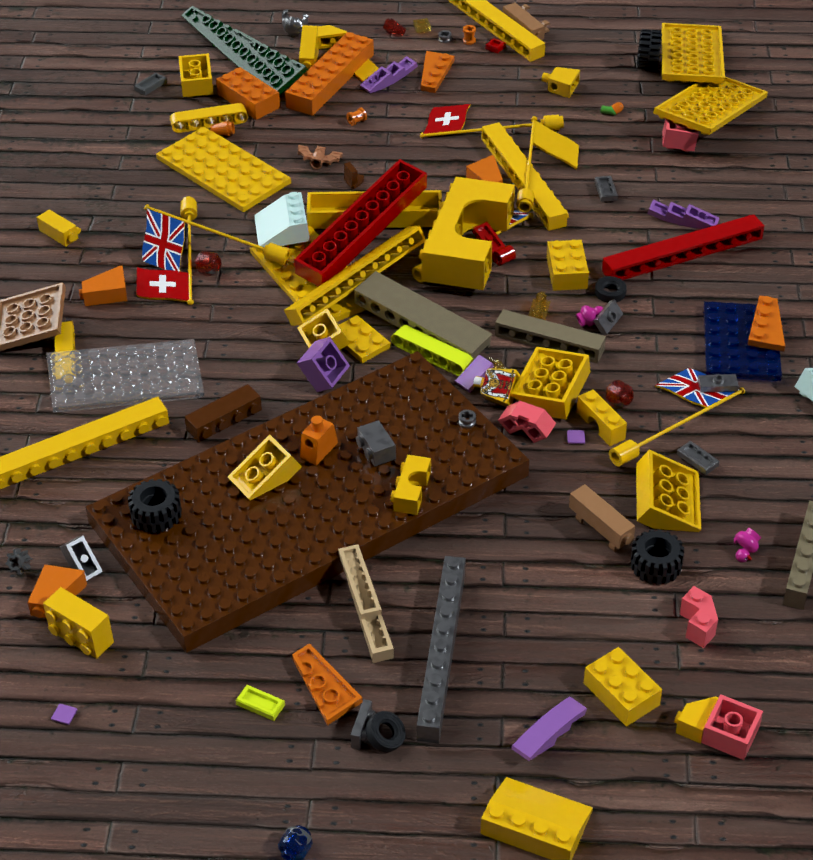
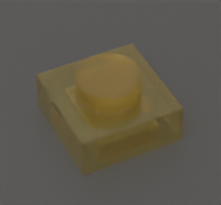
(421, 25)

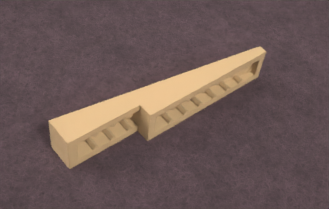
(366, 604)

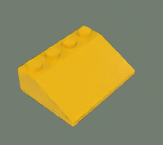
(552, 380)
(667, 494)
(535, 820)

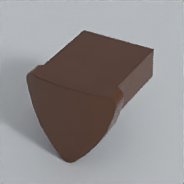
(351, 176)

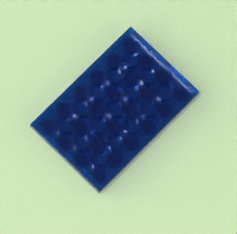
(727, 347)

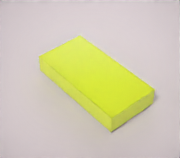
(260, 702)

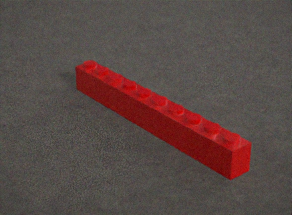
(683, 248)

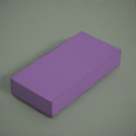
(476, 368)

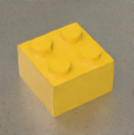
(321, 327)

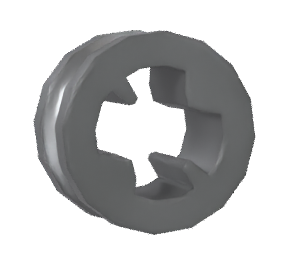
(445, 36)
(467, 414)

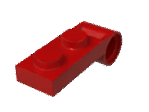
(500, 253)

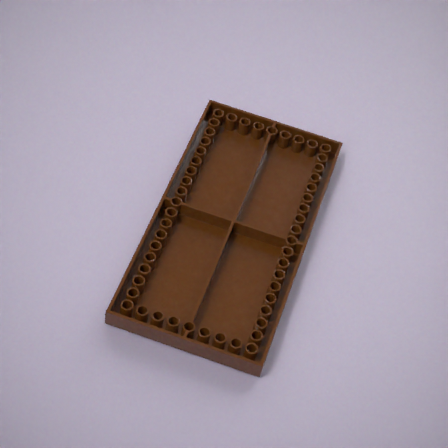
(247, 556)

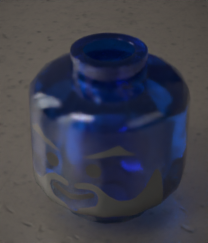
(295, 843)

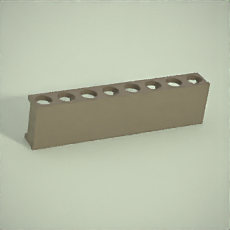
(420, 314)

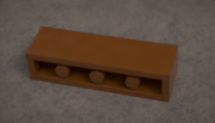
(223, 413)

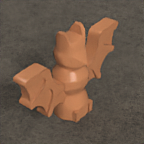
(318, 157)

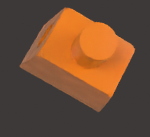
(317, 440)

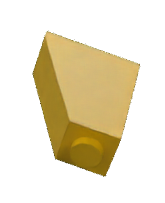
(309, 46)

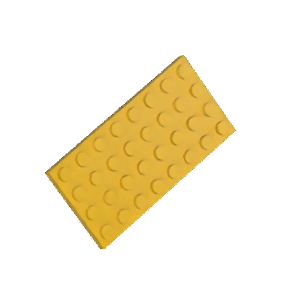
(692, 53)
(710, 105)
(223, 169)
(298, 287)

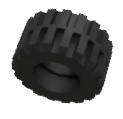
(649, 48)
(154, 505)
(661, 568)

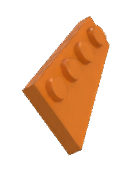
(435, 69)
(767, 325)
(328, 688)

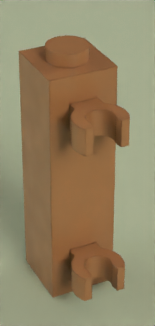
(526, 20)
(601, 517)

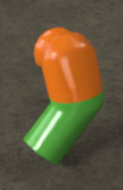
(613, 109)

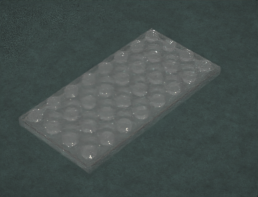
(124, 375)

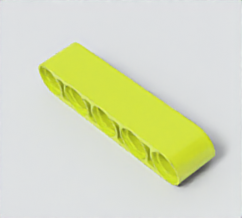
(432, 349)

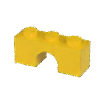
(611, 425)
(413, 472)

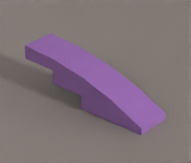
(387, 76)
(688, 217)
(548, 728)

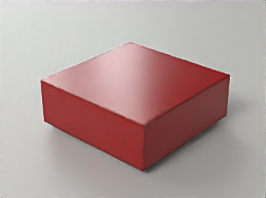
(495, 45)

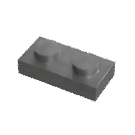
(358, 732)

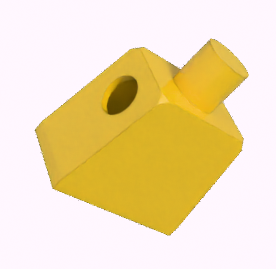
(562, 81)

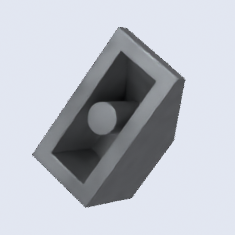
(81, 557)

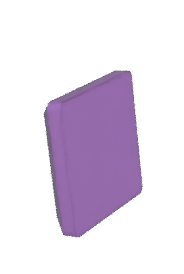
(576, 436)
(64, 714)

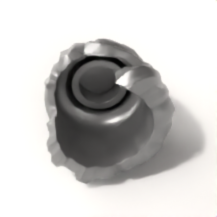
(293, 25)

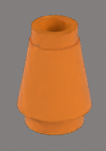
(224, 128)

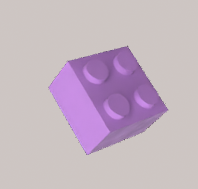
(323, 364)

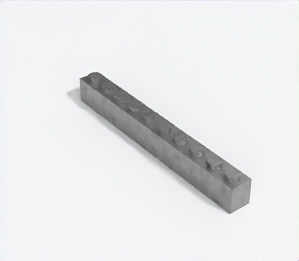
(441, 650)

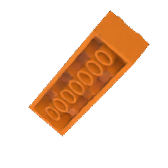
(329, 73)

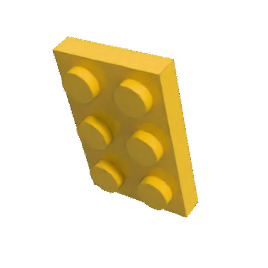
(363, 339)

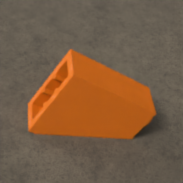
(484, 169)
(104, 288)
(50, 581)

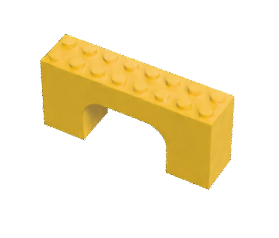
(461, 260)

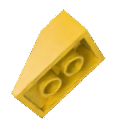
(264, 469)

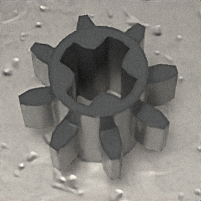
(18, 561)

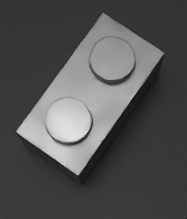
(376, 443)

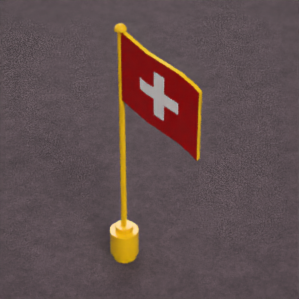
(451, 120)
(170, 283)

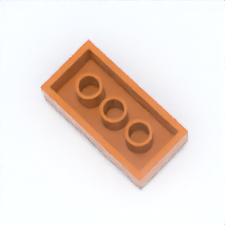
(253, 93)

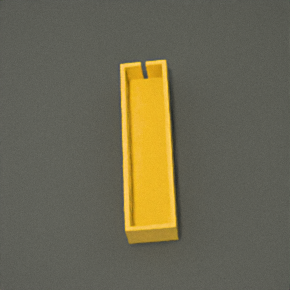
(326, 207)

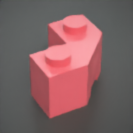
(529, 418)
(700, 611)

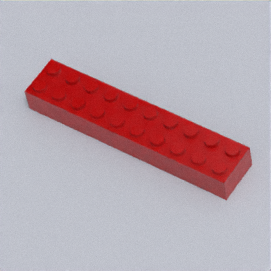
(360, 223)

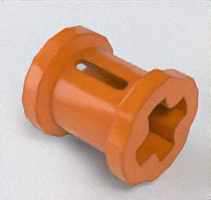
(469, 38)
(354, 120)

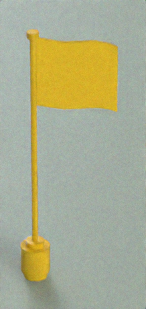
(552, 144)

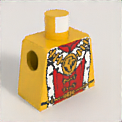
(497, 385)

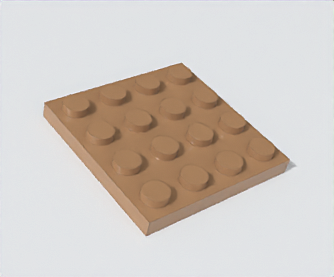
(31, 316)

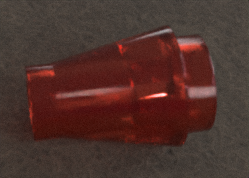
(393, 27)

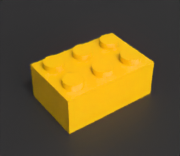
(195, 75)
(567, 265)
(78, 623)
(622, 686)

